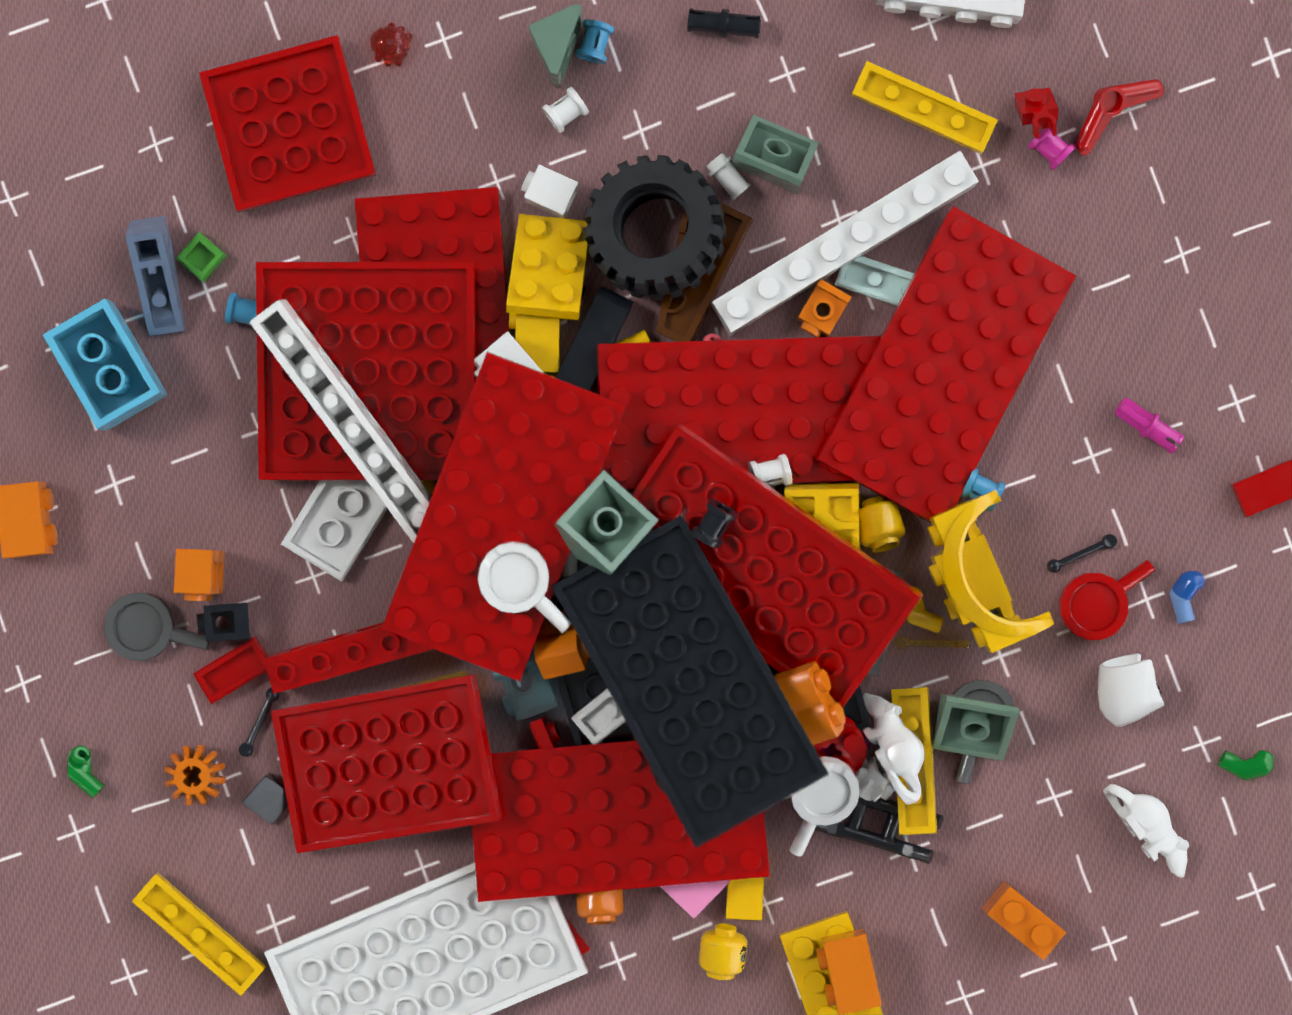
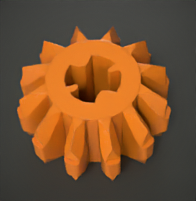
(182, 774)

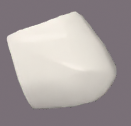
(1127, 689)

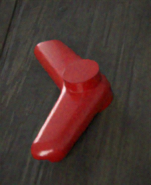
(1110, 102)

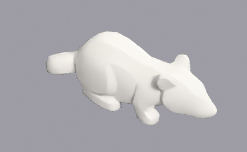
(900, 748)
(1150, 820)

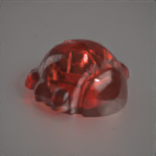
(390, 53)

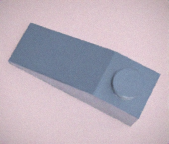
(156, 274)

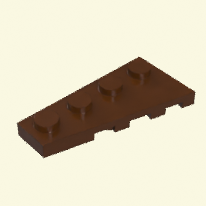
(683, 316)

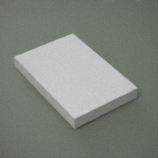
(336, 525)

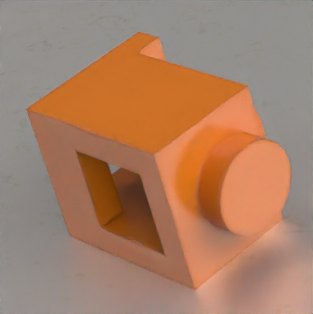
(823, 294)

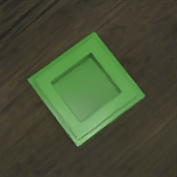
(201, 257)

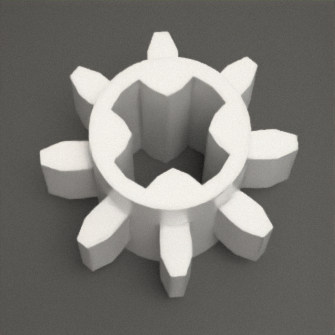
(873, 781)

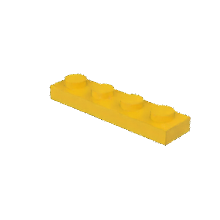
(924, 107)
(915, 715)
(199, 934)

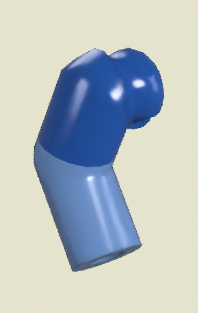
(1183, 592)

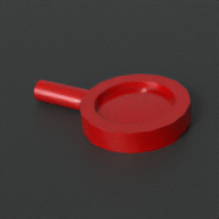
(1097, 604)

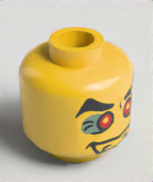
(723, 952)

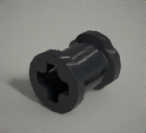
(714, 523)

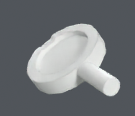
(516, 579)
(825, 801)

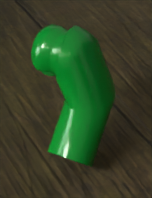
(1247, 769)
(80, 771)

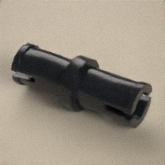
(724, 23)

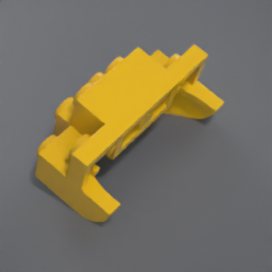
(974, 579)

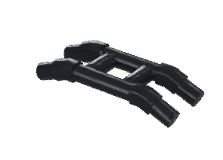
(885, 841)

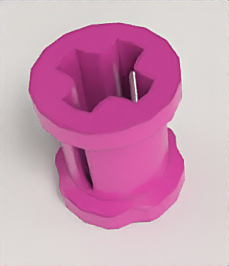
(1051, 148)

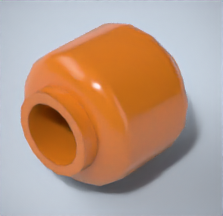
(600, 907)

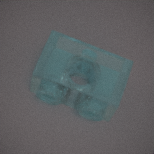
(532, 701)

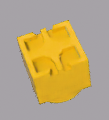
(830, 504)

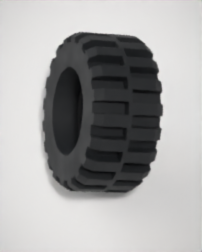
(630, 189)

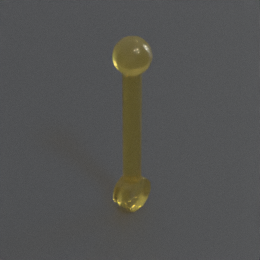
(903, 642)

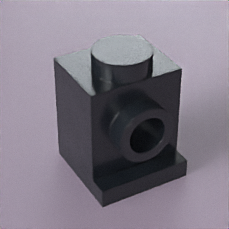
(238, 622)

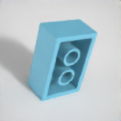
(105, 365)

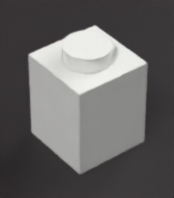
(549, 191)

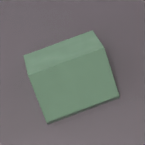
(556, 39)
(774, 154)
(604, 524)
(974, 726)

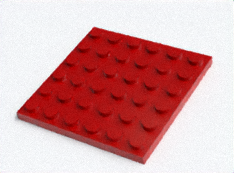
(398, 340)

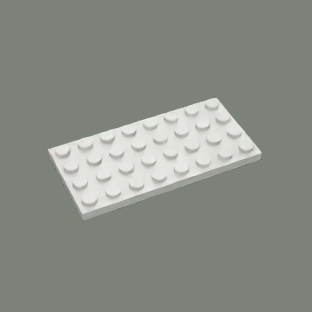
(429, 954)

